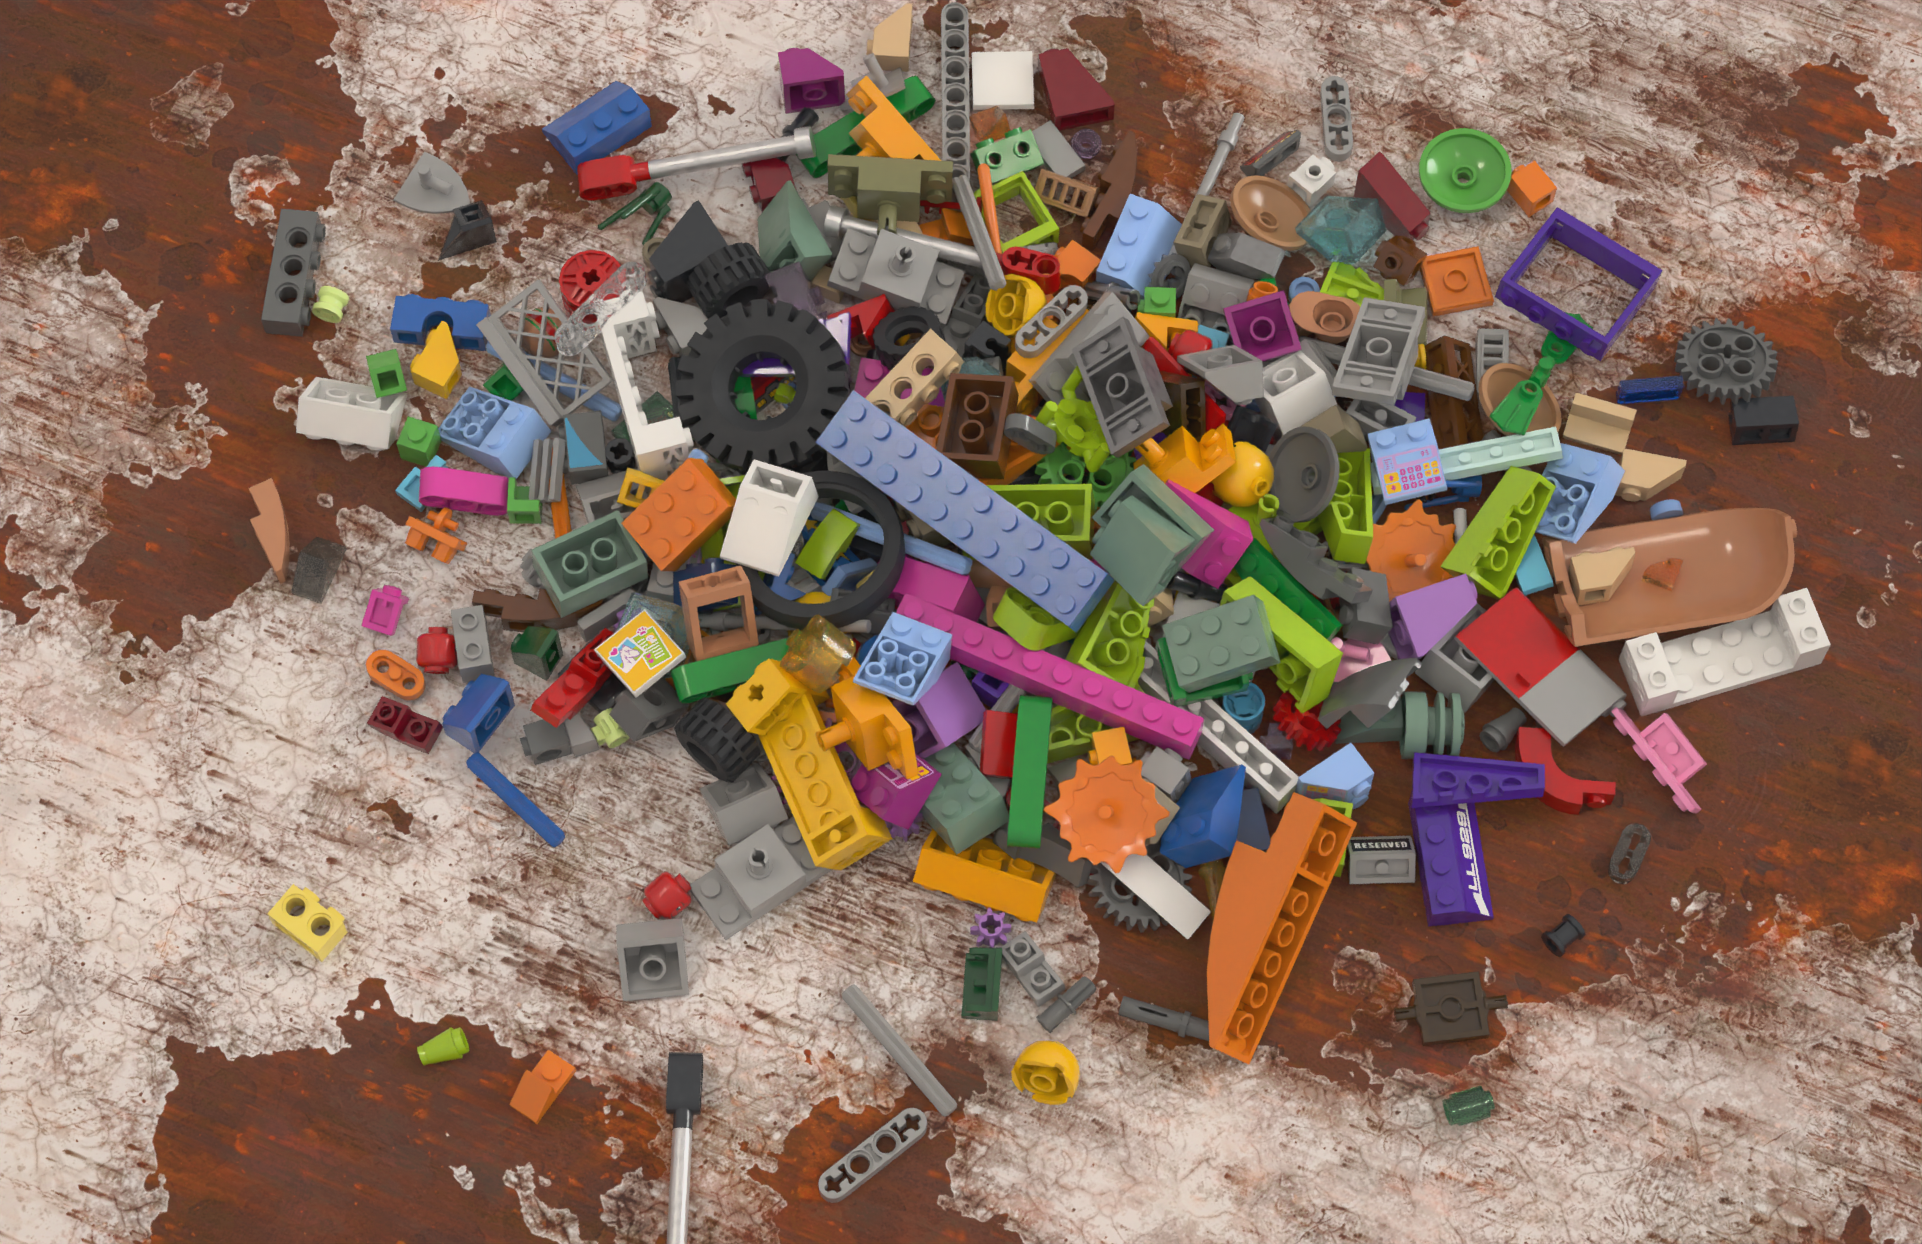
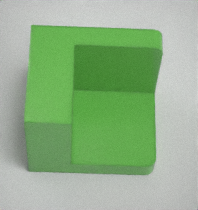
(519, 507)

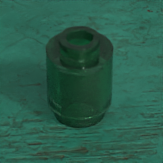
(1468, 1106)

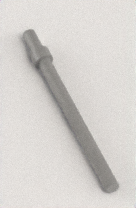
(1226, 143)
(723, 621)

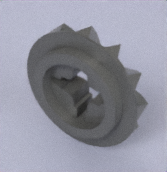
(1172, 264)

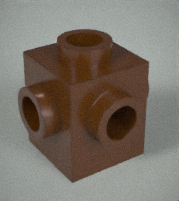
(1399, 259)

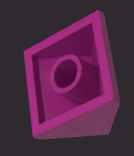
(1263, 327)

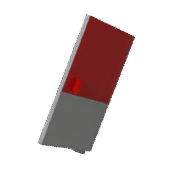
(1540, 667)

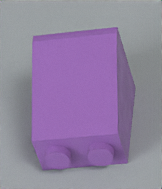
(1429, 614)
(942, 712)

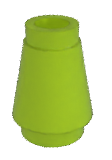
(444, 1047)

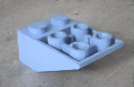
(493, 431)
(1583, 490)
(905, 659)

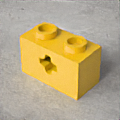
(765, 697)

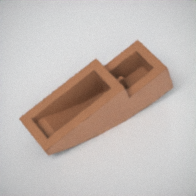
(271, 527)

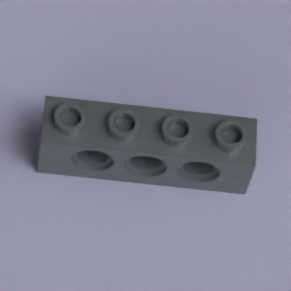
(293, 228)

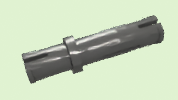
(1165, 1018)

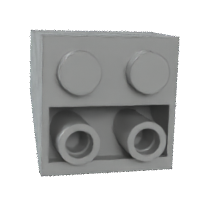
(1209, 292)
(601, 496)

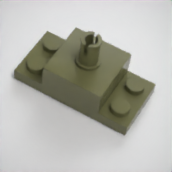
(889, 187)

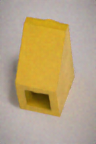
(438, 364)

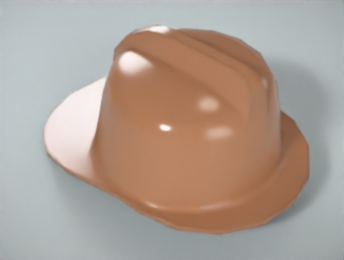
(1324, 315)

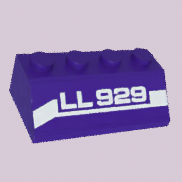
(1451, 864)

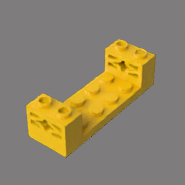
(819, 789)

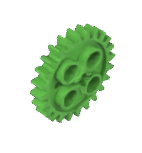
(1061, 462)

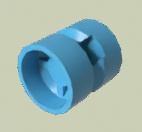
(1246, 707)

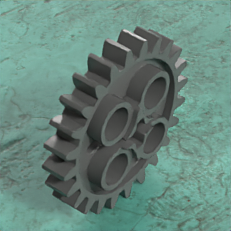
(1726, 361)
(1122, 906)

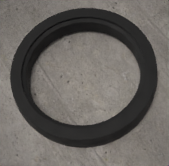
(871, 593)

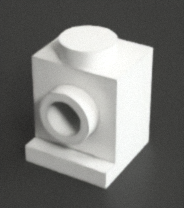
(1311, 187)

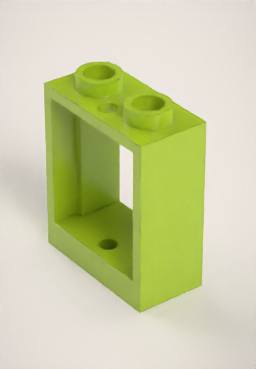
(1019, 184)

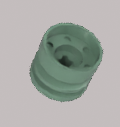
(1431, 725)

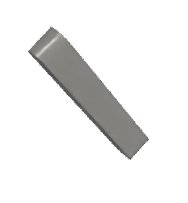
(955, 89)

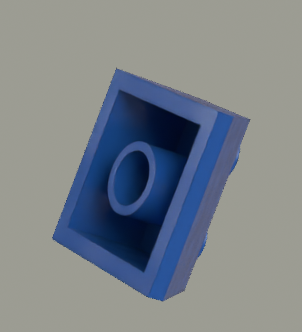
(479, 711)

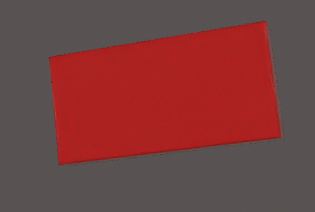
(998, 744)

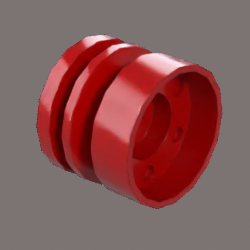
(582, 277)

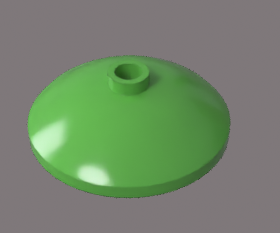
(1468, 156)

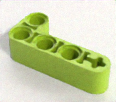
(1030, 623)

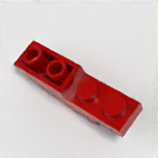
(575, 685)

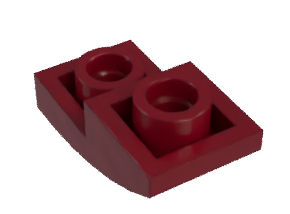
(404, 725)

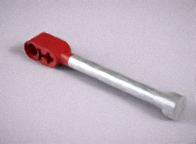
(620, 174)
(1013, 261)

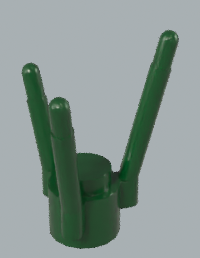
(652, 200)

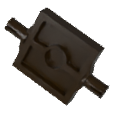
(1450, 1008)

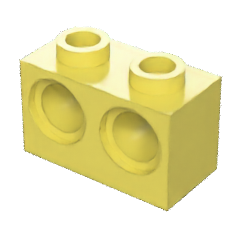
(302, 927)

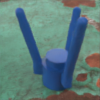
(1464, 489)

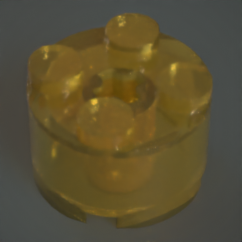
(817, 654)

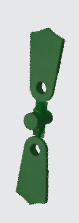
(1519, 405)

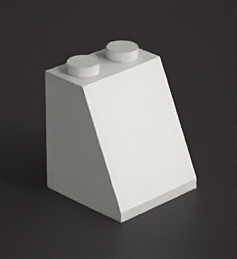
(1294, 392)

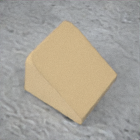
(821, 280)

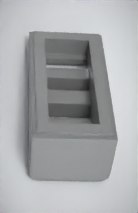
(1490, 342)
(580, 736)

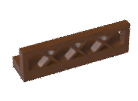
(1447, 414)

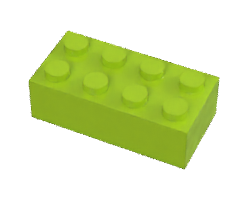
(1059, 508)

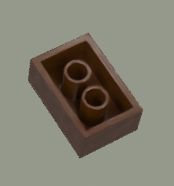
(975, 423)

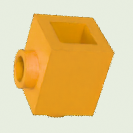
(1110, 743)

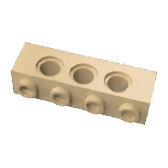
(908, 374)

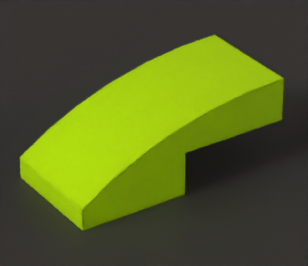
(826, 543)

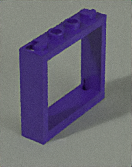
(1595, 248)

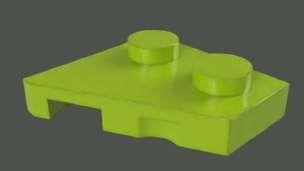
(1350, 283)

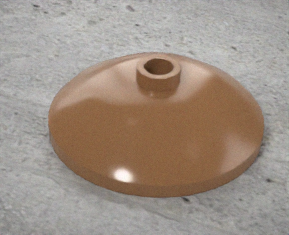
(1269, 211)
(1500, 380)

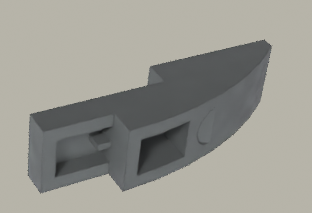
(967, 314)
(1305, 561)

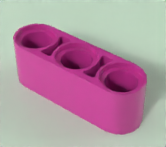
(463, 490)

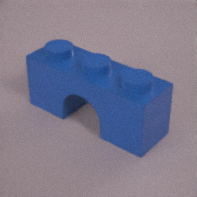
(417, 315)

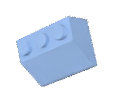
(1138, 241)

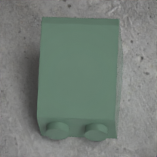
(1140, 548)

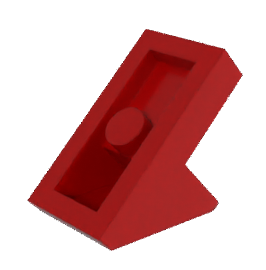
(867, 316)

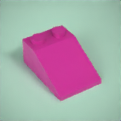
(1225, 544)

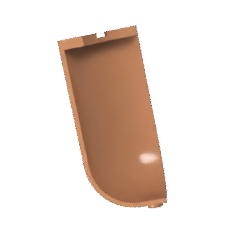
(1729, 572)

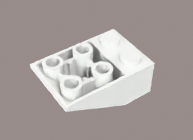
(768, 517)

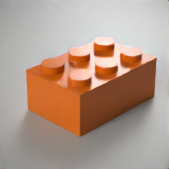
(681, 514)

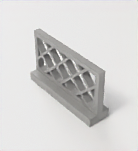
(522, 367)

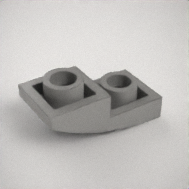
(1032, 969)

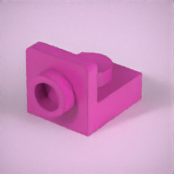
(384, 609)

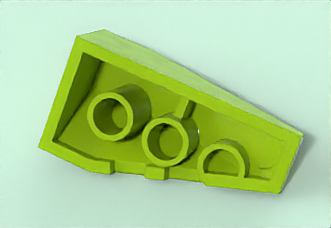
(1114, 637)

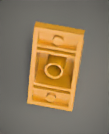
(884, 128)
(1024, 368)
(1187, 460)
(869, 726)

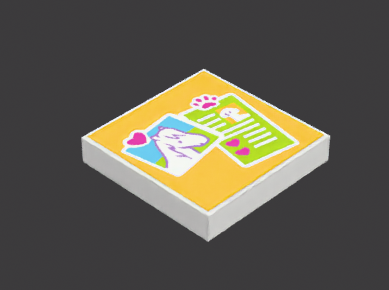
(640, 653)

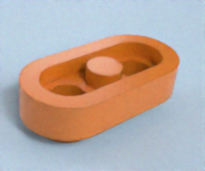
(397, 676)

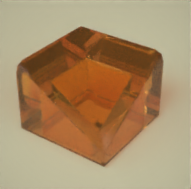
(989, 124)

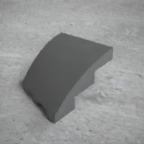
(1368, 692)

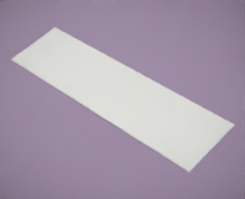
(1162, 893)

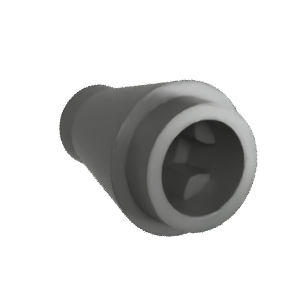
(1501, 731)

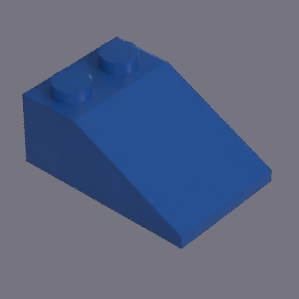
(1207, 818)

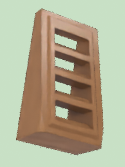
(1089, 199)

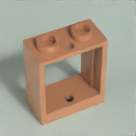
(699, 592)

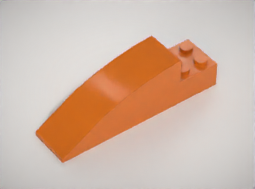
(1265, 918)

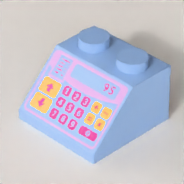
(1407, 461)
(1339, 778)

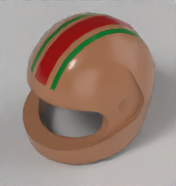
(533, 325)

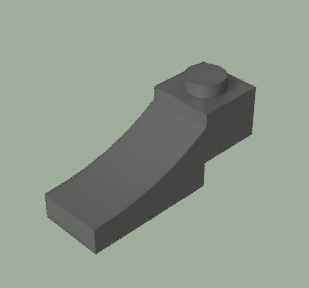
(1051, 855)

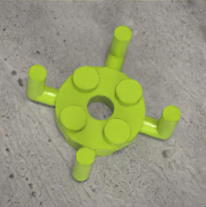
(1072, 411)

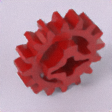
(1304, 727)

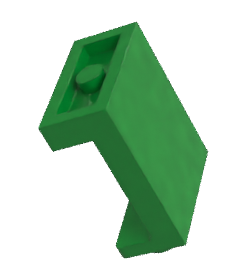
(1180, 697)

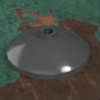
(1304, 473)

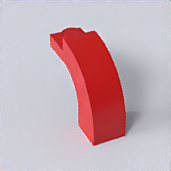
(1560, 790)

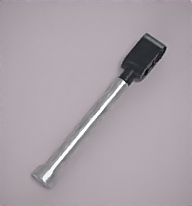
(682, 1101)

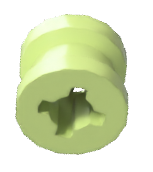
(330, 304)

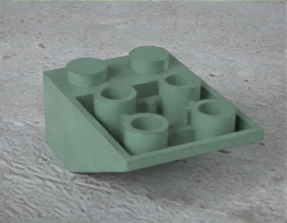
(790, 234)

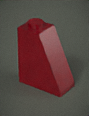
(1071, 91)
(1399, 205)

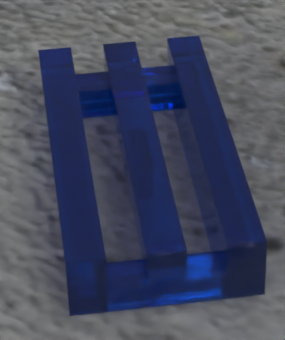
(1649, 389)

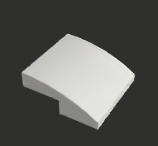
(1002, 80)

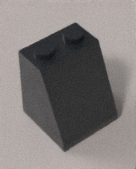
(681, 252)

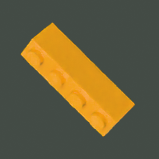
(985, 877)

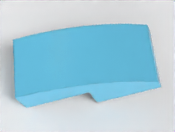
(1533, 571)

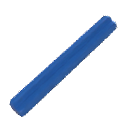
(515, 799)

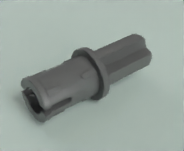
(1066, 1004)

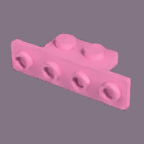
(1667, 751)

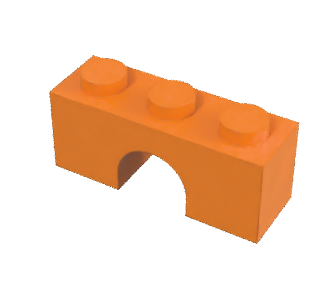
(1076, 268)

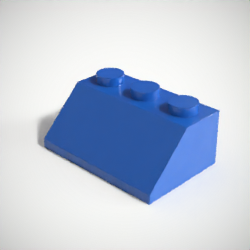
(599, 125)

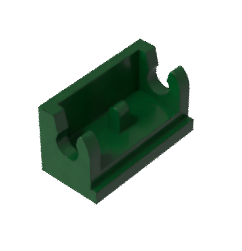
(982, 983)

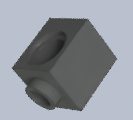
(545, 741)

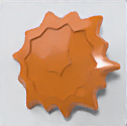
(1410, 550)
(1107, 812)

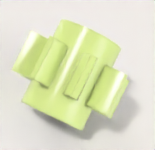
(608, 730)

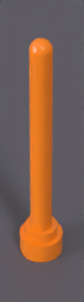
(989, 206)

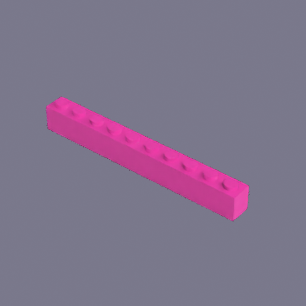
(1060, 679)

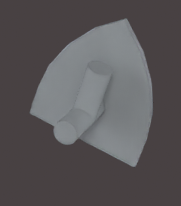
(886, 83)
(432, 187)

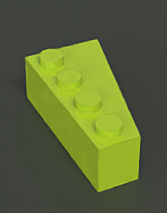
(1349, 517)

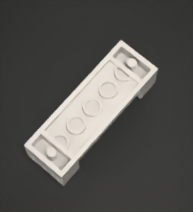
(656, 446)
(1724, 656)

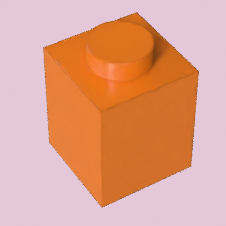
(1531, 188)

